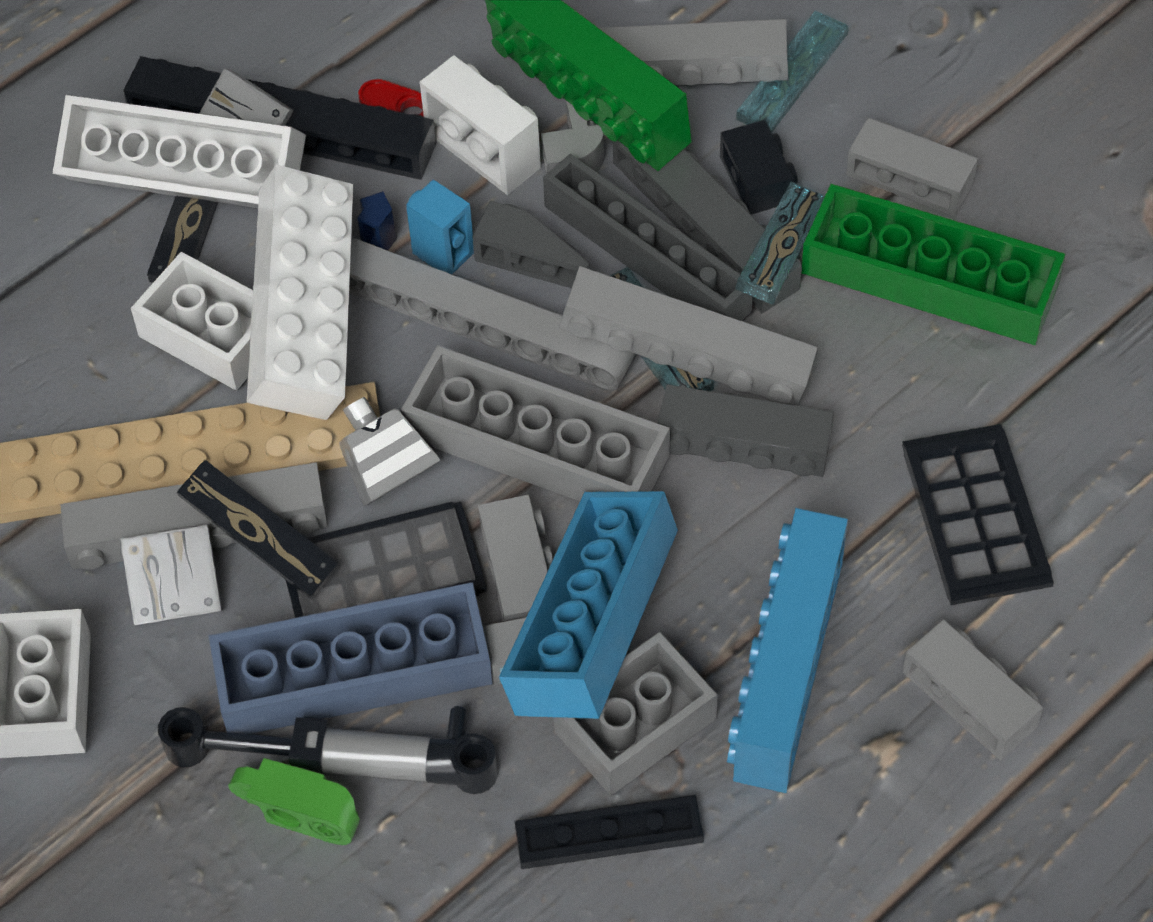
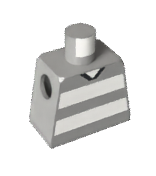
(382, 451)

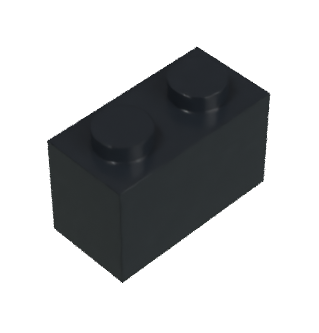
(756, 165)

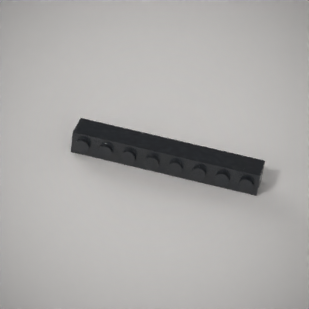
(332, 126)

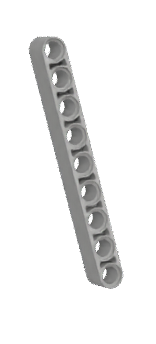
(482, 315)

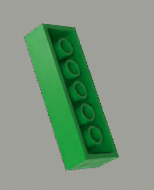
(594, 76)
(932, 263)

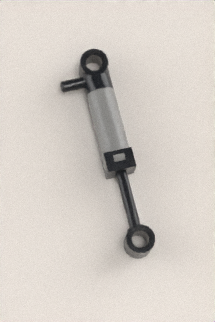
(347, 751)

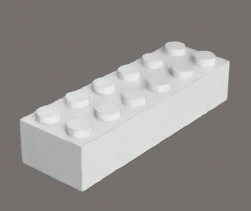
(171, 151)
(300, 293)

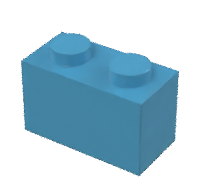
(440, 227)

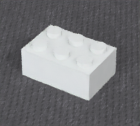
(482, 124)
(199, 319)
(43, 683)

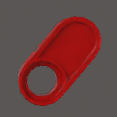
(389, 95)

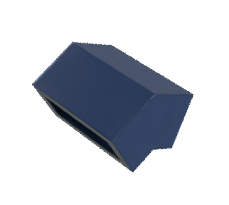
(376, 221)

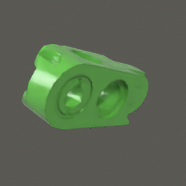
(298, 800)

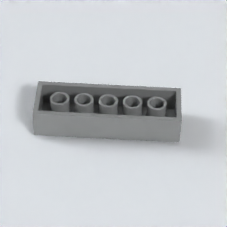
(533, 429)

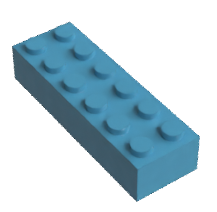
(589, 605)
(787, 650)

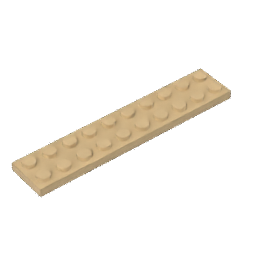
(165, 451)

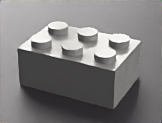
(647, 715)

